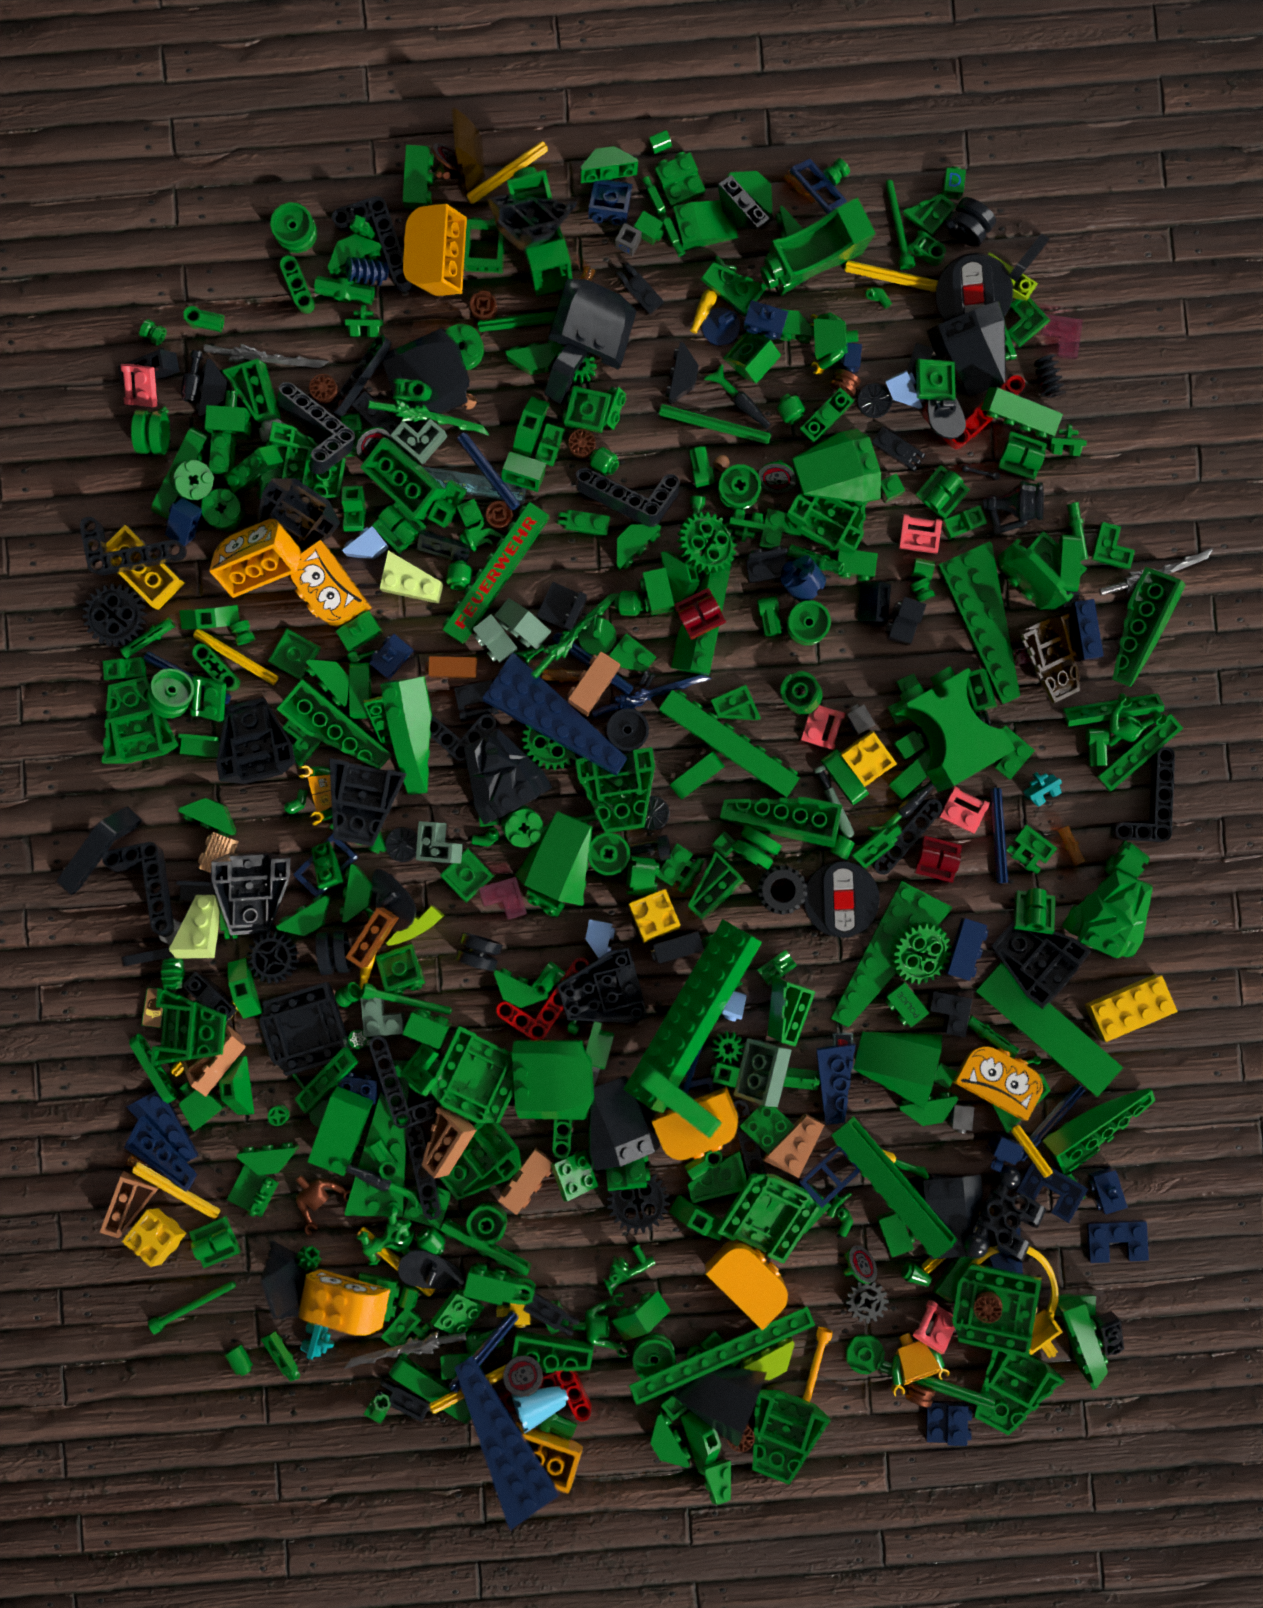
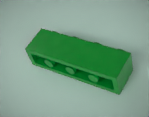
(1021, 412)

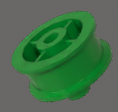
(470, 338)

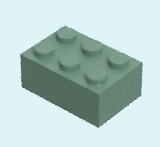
(762, 1072)

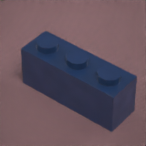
(1086, 630)
(966, 949)

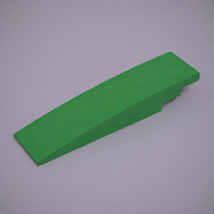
(1050, 1032)

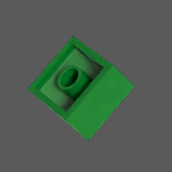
(752, 356)

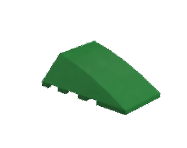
(132, 727)
(559, 860)
(187, 1030)
(900, 1062)
(1017, 1387)
(784, 1433)

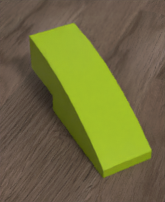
(418, 927)

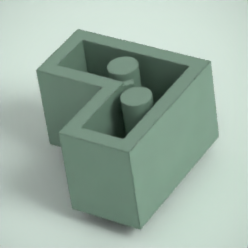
(420, 444)
(522, 623)
(495, 639)
(432, 844)
(377, 1022)

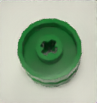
(293, 227)
(150, 432)
(741, 476)
(805, 634)
(170, 693)
(756, 848)
(604, 864)
(652, 1345)

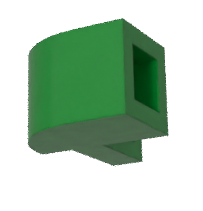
(446, 507)
(354, 508)

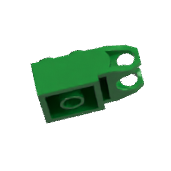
(497, 1285)

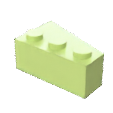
(409, 581)
(198, 930)

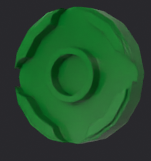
(864, 1354)

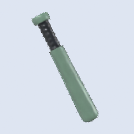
(844, 825)

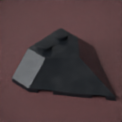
(528, 220)

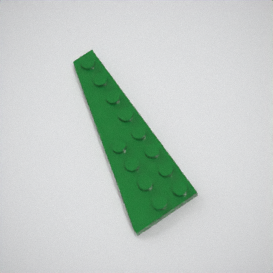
(978, 597)
(875, 966)
(365, 1199)

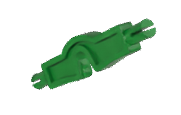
(661, 213)

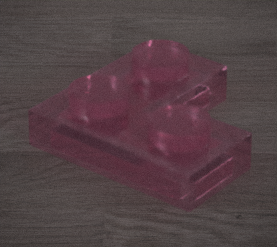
(1068, 332)
(508, 893)

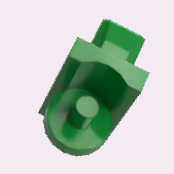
(373, 325)
(1057, 442)
(755, 525)
(777, 967)

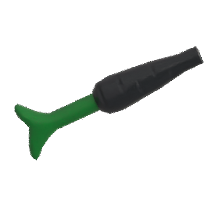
(740, 398)
(906, 807)
(377, 1181)

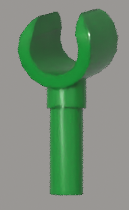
(355, 658)
(573, 1027)

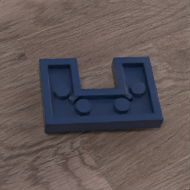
(1070, 1191)
(1103, 1233)

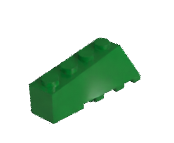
(1083, 1340)
(553, 1352)

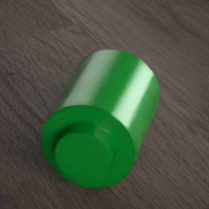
(239, 1360)

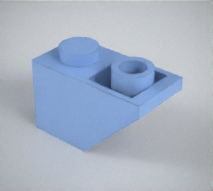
(902, 389)
(367, 545)
(598, 936)
(735, 1006)

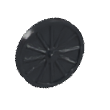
(874, 400)
(657, 814)
(401, 844)

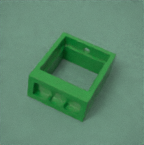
(482, 264)

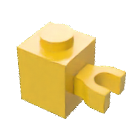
(524, 1318)

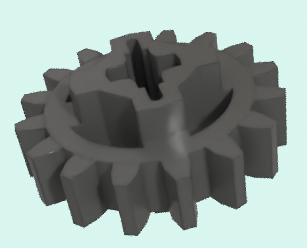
(874, 1297)

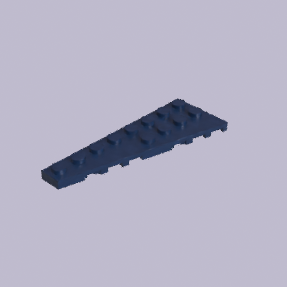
(548, 713)
(514, 1468)

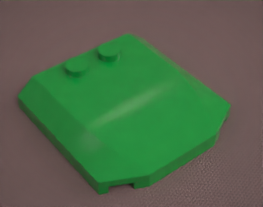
(1032, 577)
(474, 1078)
(552, 1079)
(769, 1215)
(1019, 1300)

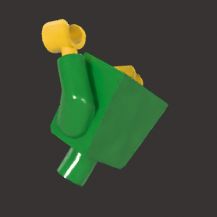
(830, 340)

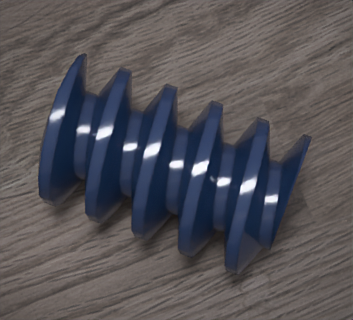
(366, 270)

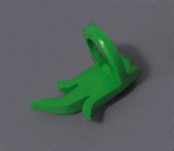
(475, 536)

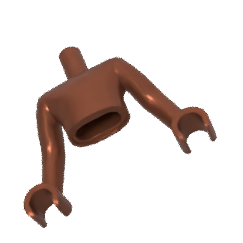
(315, 1196)

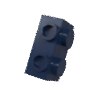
(610, 202)
(948, 1423)

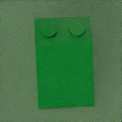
(702, 224)

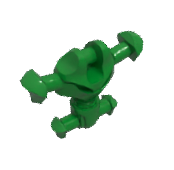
(395, 1237)

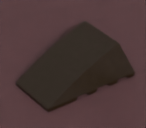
(468, 151)
(1052, 655)

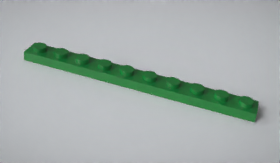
(721, 1355)

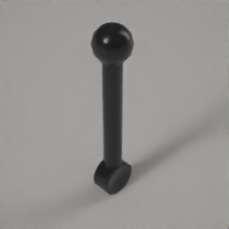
(995, 476)

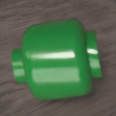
(790, 409)
(604, 461)
(459, 575)
(629, 603)
(431, 1241)

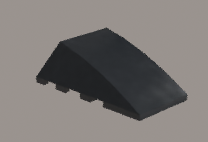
(361, 800)
(283, 1282)
(723, 1399)

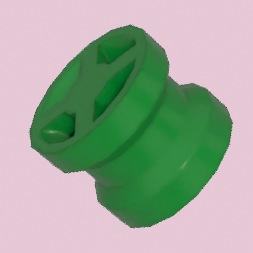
(274, 1115)

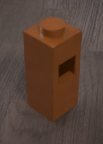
(452, 667)

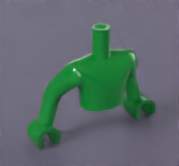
(1130, 728)
(598, 1326)

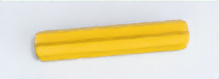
(1031, 1150)

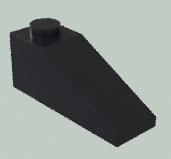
(163, 361)

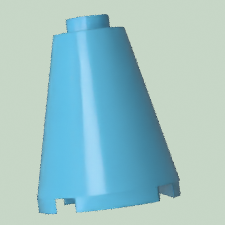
(539, 1406)

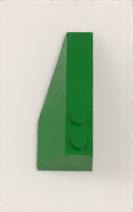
(1145, 622)
(697, 654)
(328, 723)
(409, 727)
(794, 818)
(1084, 1134)

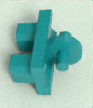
(1042, 785)
(319, 1342)

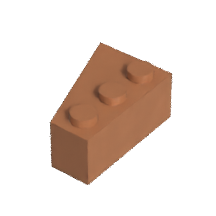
(128, 1200)

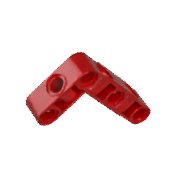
(977, 420)

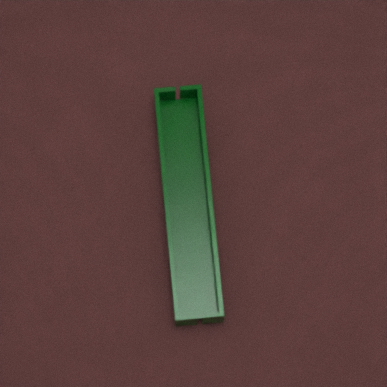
(695, 1009)

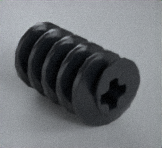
(1048, 376)

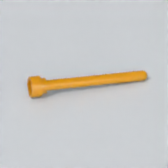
(823, 1336)

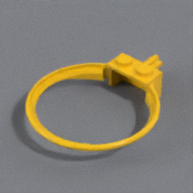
(1045, 1326)

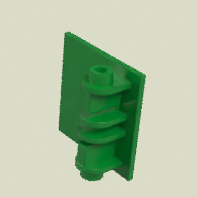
(767, 1127)
(252, 1191)

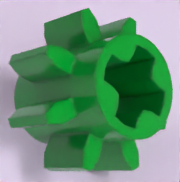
(308, 1258)

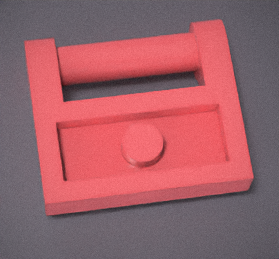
(144, 385)
(920, 540)
(816, 725)
(960, 815)
(941, 1329)

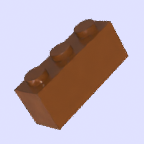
(372, 937)

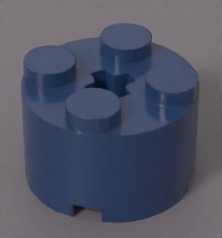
(802, 578)

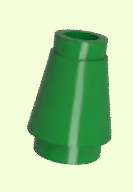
(915, 1274)

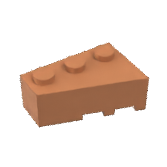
(592, 683)
(207, 1071)
(447, 1143)
(796, 1146)
(526, 1181)

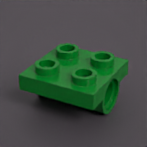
(1022, 456)
(942, 492)
(398, 527)
(1034, 911)
(574, 1175)
(214, 1242)
(457, 1313)

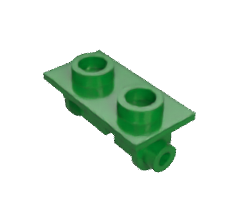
(617, 401)
(551, 906)
(802, 1078)
(618, 1269)

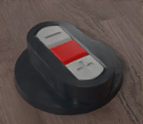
(971, 284)
(841, 899)

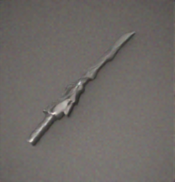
(244, 352)
(1131, 581)
(411, 1346)

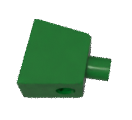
(199, 1108)

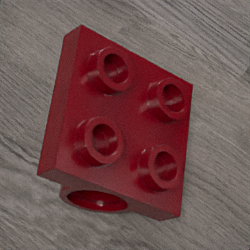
(699, 613)
(938, 859)

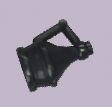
(1023, 502)

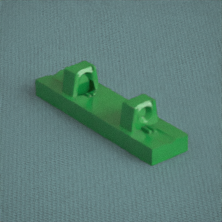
(326, 1080)

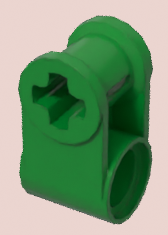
(925, 248)
(407, 390)

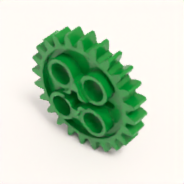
(693, 532)
(545, 754)
(927, 936)

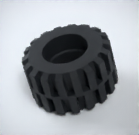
(794, 901)

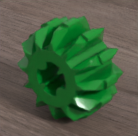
(588, 370)
(173, 973)
(734, 1044)

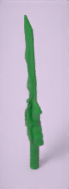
(422, 413)
(566, 641)

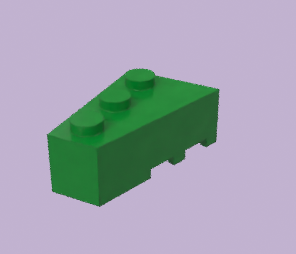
(255, 388)
(716, 885)
(788, 1010)

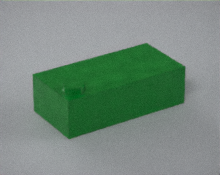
(403, 478)
(340, 1130)

